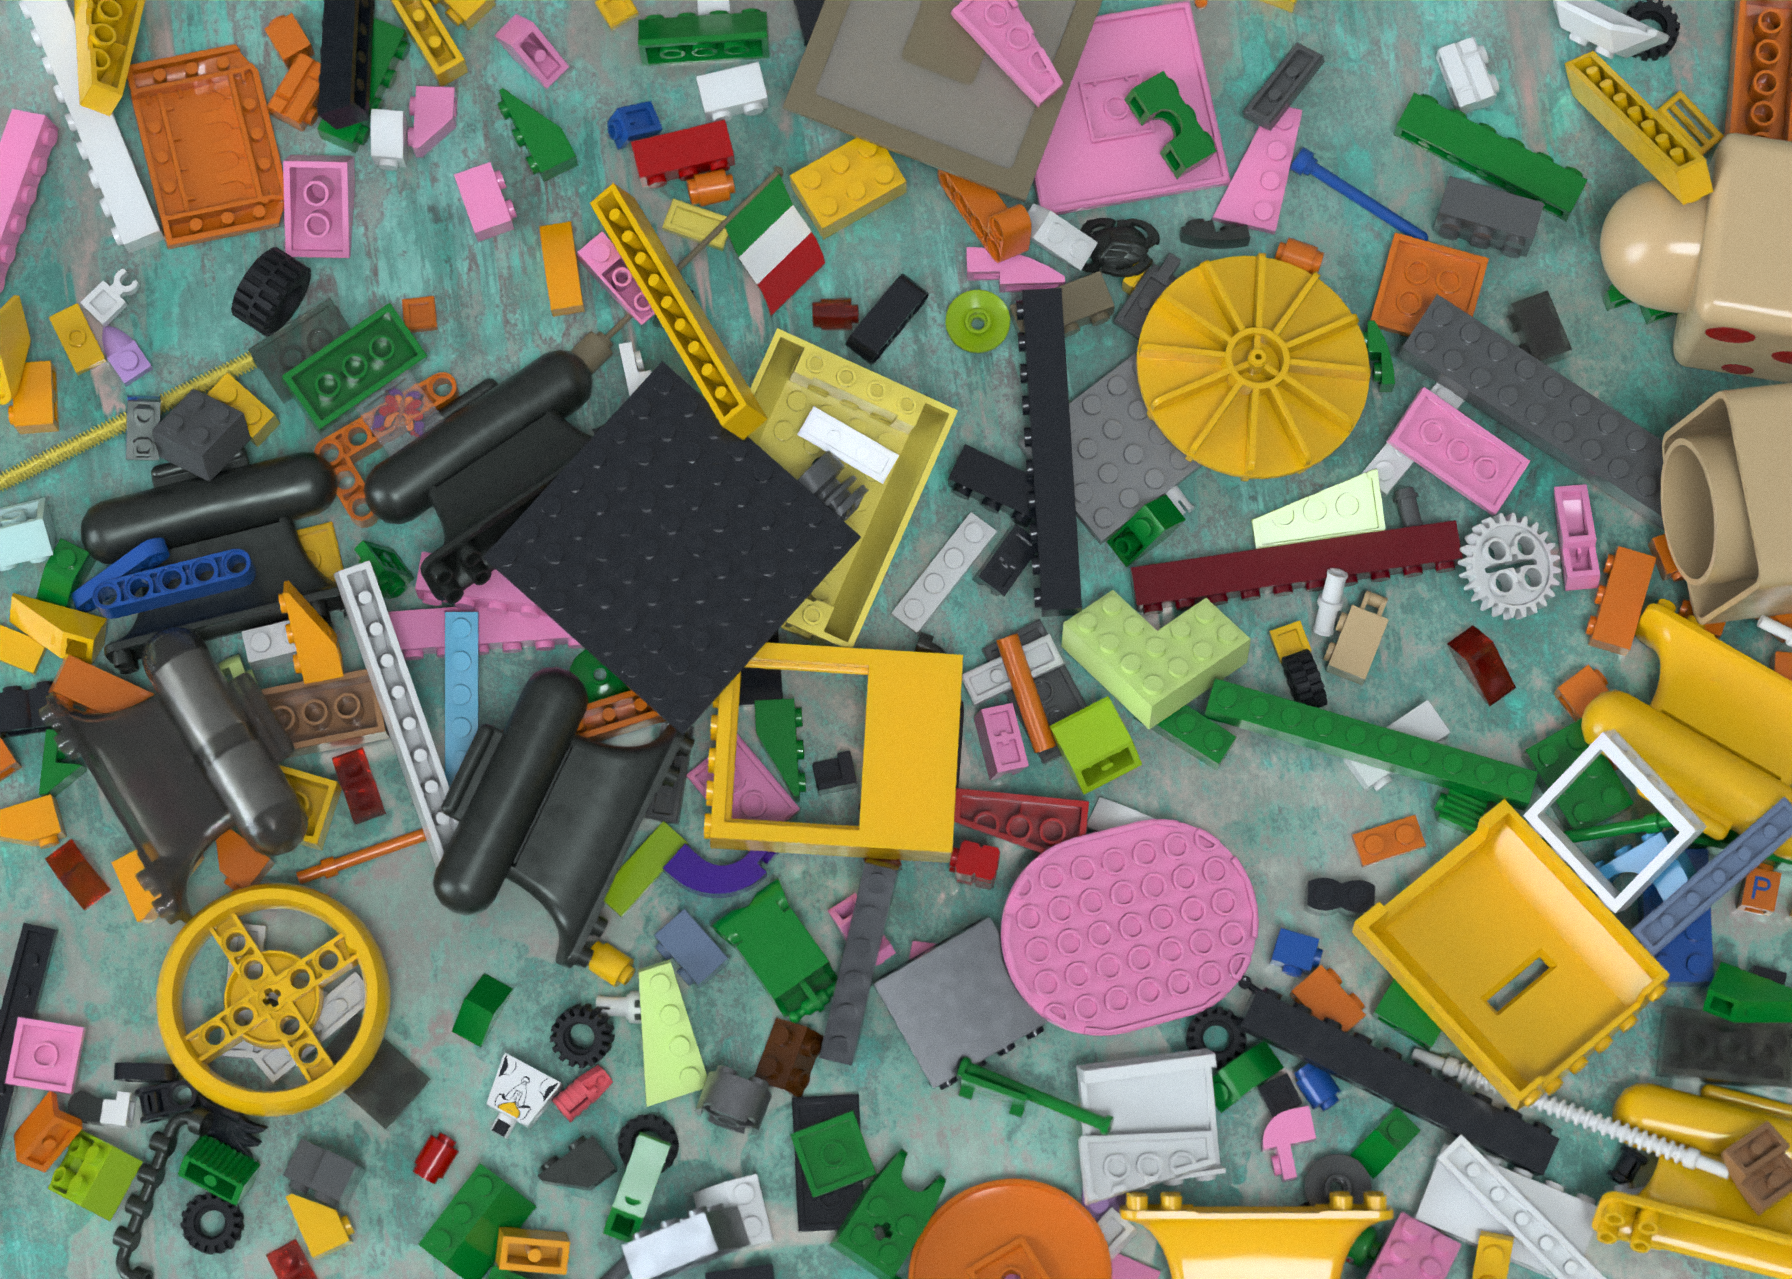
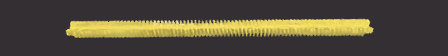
(119, 424)

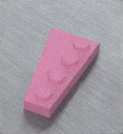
(1011, 44)

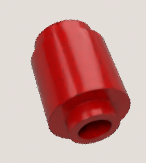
(435, 1157)

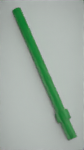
(1650, 823)

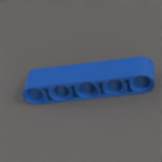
(158, 579)

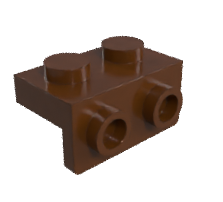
(789, 1057)

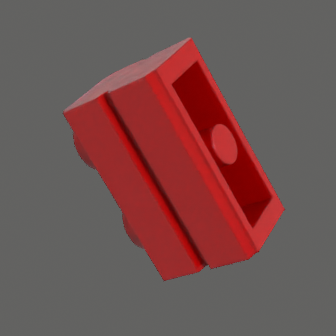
(975, 864)

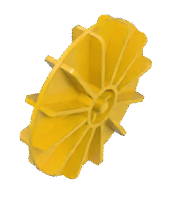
(1253, 367)

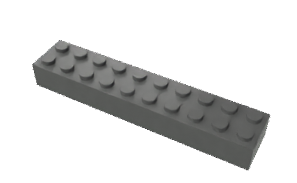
(1539, 405)

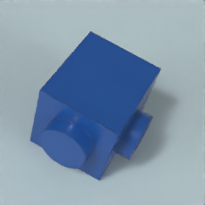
(1296, 953)

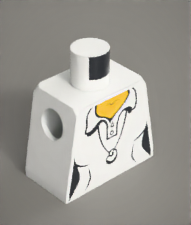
(520, 1095)

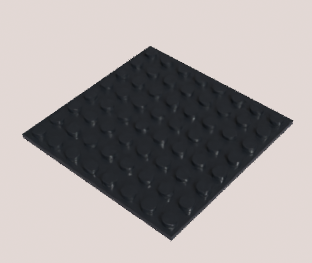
(672, 548)

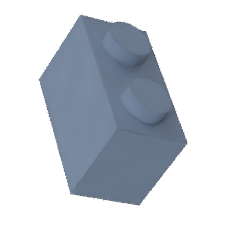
(690, 949)

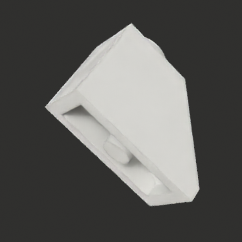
(389, 139)

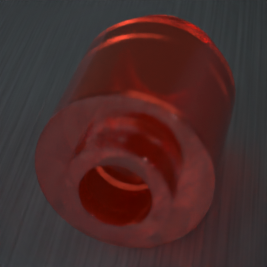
(835, 314)

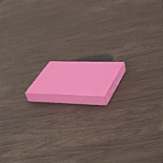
(755, 790)

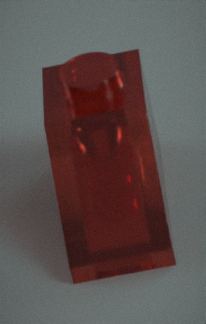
(1481, 664)

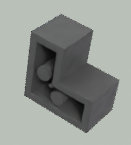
(323, 1172)

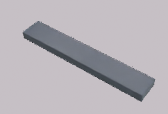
(1716, 878)

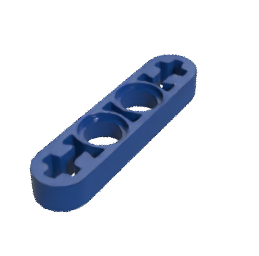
(141, 558)

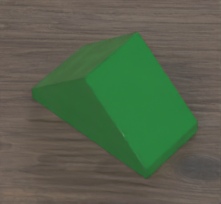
(481, 1009)

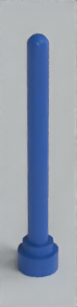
(1307, 164)

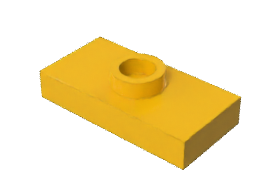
(77, 339)

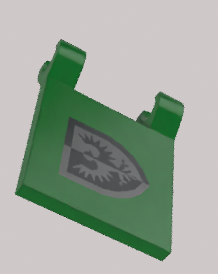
(972, 1084)

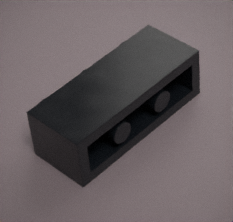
(993, 483)

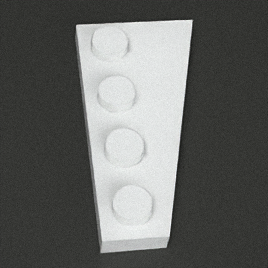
(1135, 1161)

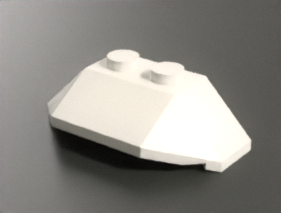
(1606, 28)

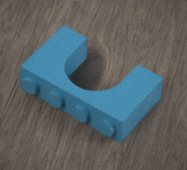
(1638, 858)

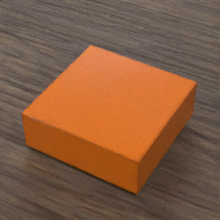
(420, 314)

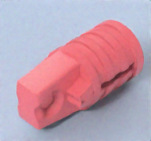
(582, 1093)

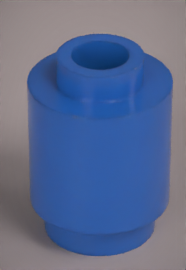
(1317, 1087)

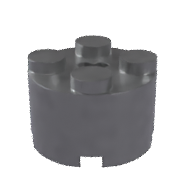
(734, 1101)

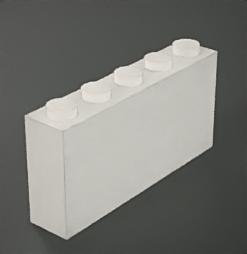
(1459, 1215)

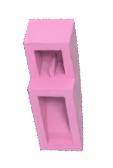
(1013, 274)
(1576, 537)

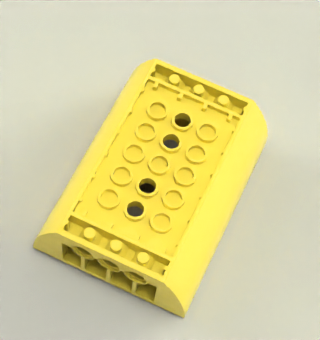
(903, 420)

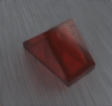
(77, 875)

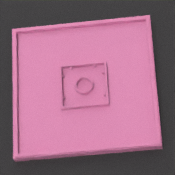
(1098, 145)

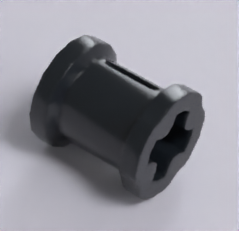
(1626, 1166)

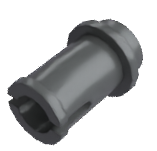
(1408, 507)

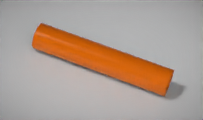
(1026, 693)

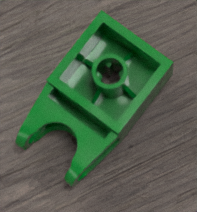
(896, 1211)

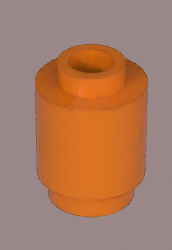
(710, 188)
(1300, 255)

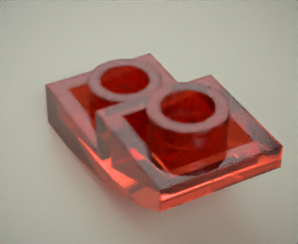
(358, 785)
(291, 1262)

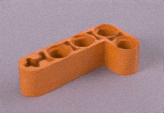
(1000, 229)

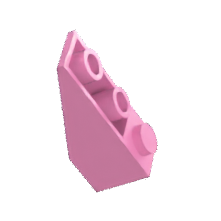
(610, 271)

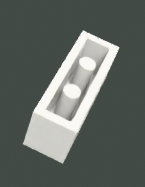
(1419, 722)

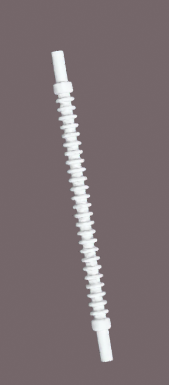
(1691, 1158)

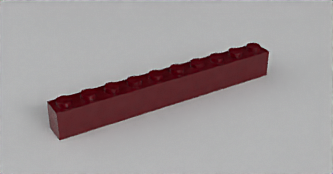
(1295, 567)

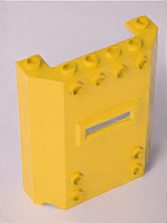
(1483, 922)

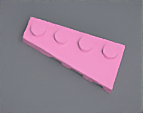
(1261, 178)

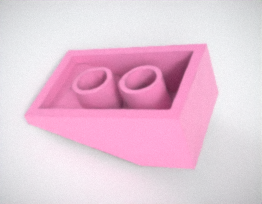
(318, 205)

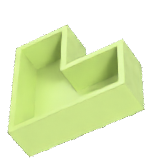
(1153, 668)

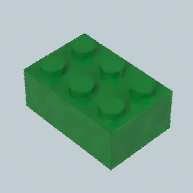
(1593, 796)

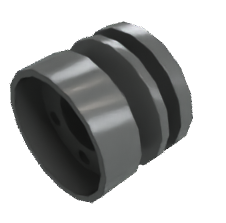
(823, 483)

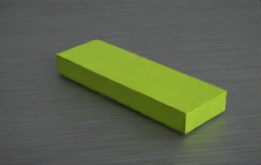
(643, 868)

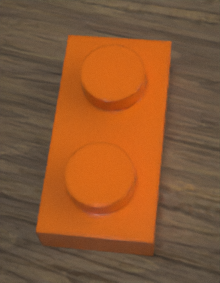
(1388, 841)

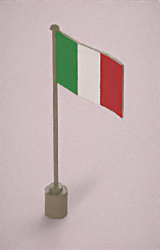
(769, 243)

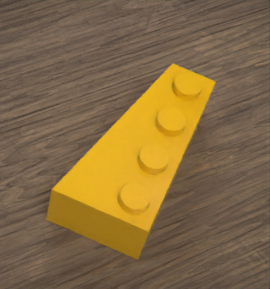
(104, 49)

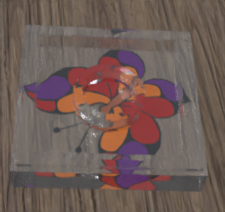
(399, 413)

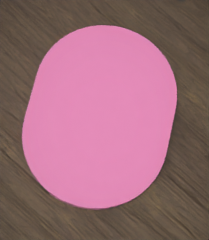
(1129, 927)

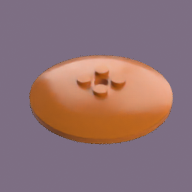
(1011, 1230)

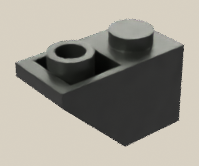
(581, 1168)

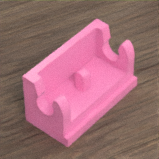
(1001, 741)

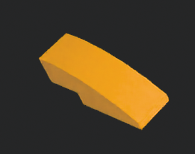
(561, 269)

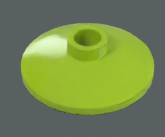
(977, 306)

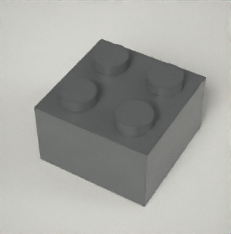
(201, 435)

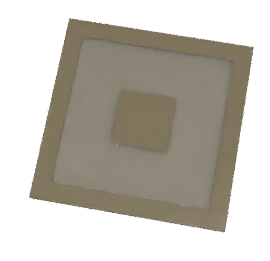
(930, 92)

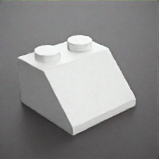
(748, 1196)

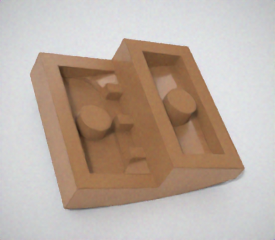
(1760, 1167)

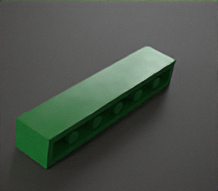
(1489, 155)

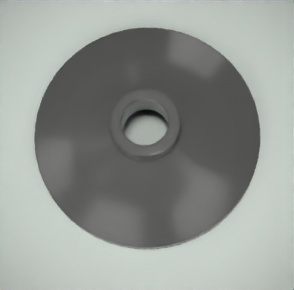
(1336, 1169)

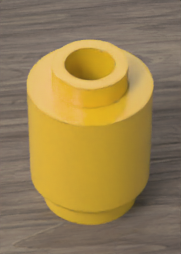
(611, 964)

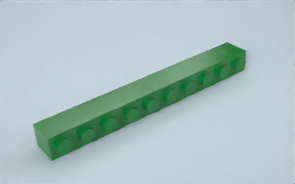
(1370, 744)

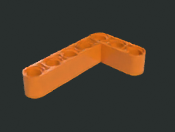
(350, 454)

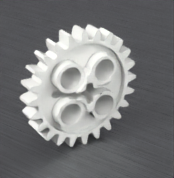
(1516, 595)

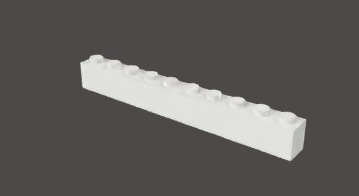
(99, 134)
(398, 702)

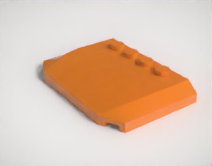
(207, 145)

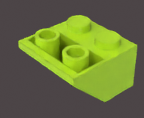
(1095, 745)
(94, 1175)

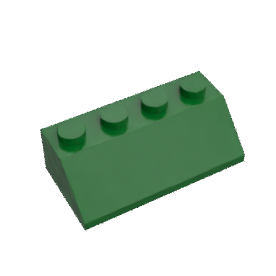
(703, 37)

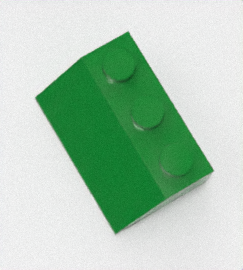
(469, 1226)

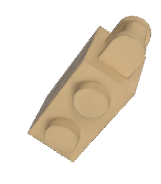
(1358, 640)

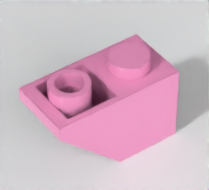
(433, 115)

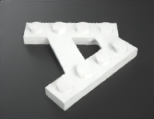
(337, 1012)

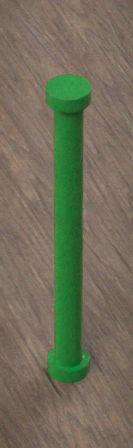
(1039, 1097)

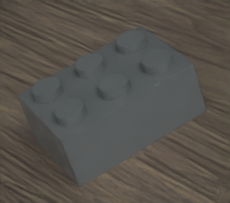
(1487, 217)

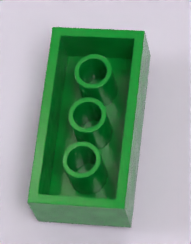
(353, 367)

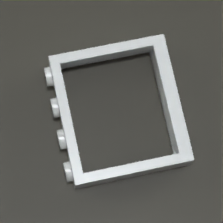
(1651, 786)

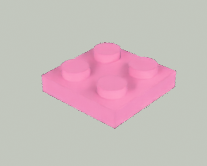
(45, 1055)

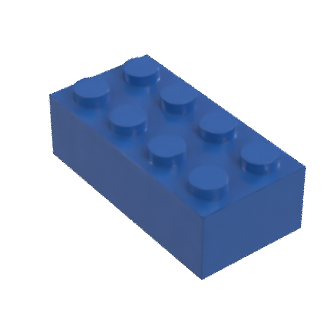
(1689, 954)

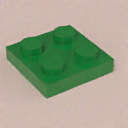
(833, 1154)

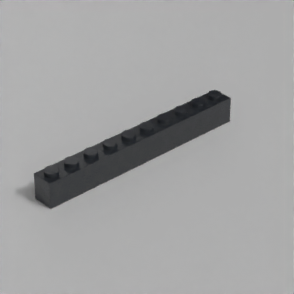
(1050, 452)
(1397, 1082)

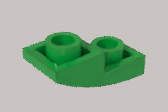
(1378, 351)

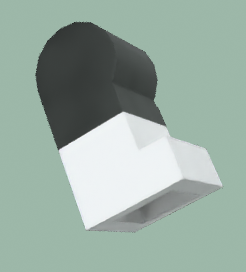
(104, 1112)

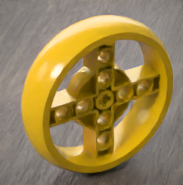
(221, 920)

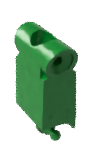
(780, 953)

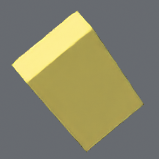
(694, 223)

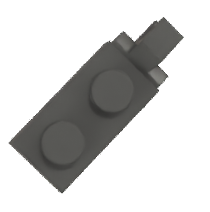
(1145, 294)

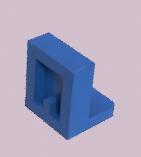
(633, 123)

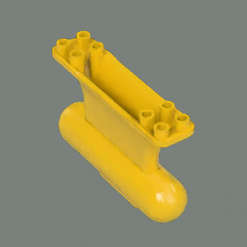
(1713, 725)
(1693, 1208)
(1256, 1239)

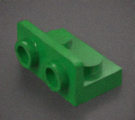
(387, 566)

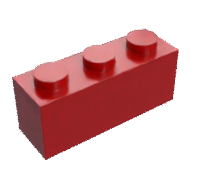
(683, 154)

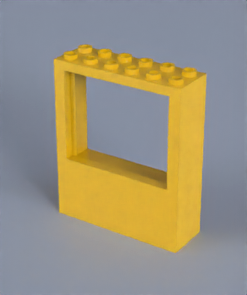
(906, 758)

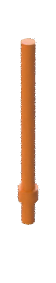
(329, 866)

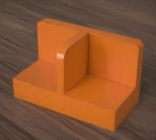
(45, 1134)

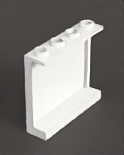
(1154, 1097)

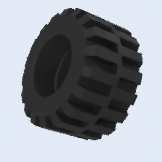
(271, 291)

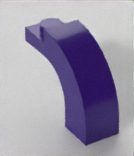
(714, 880)

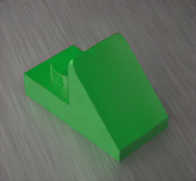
(55, 774)
(1385, 1142)

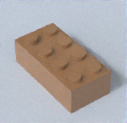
(328, 713)

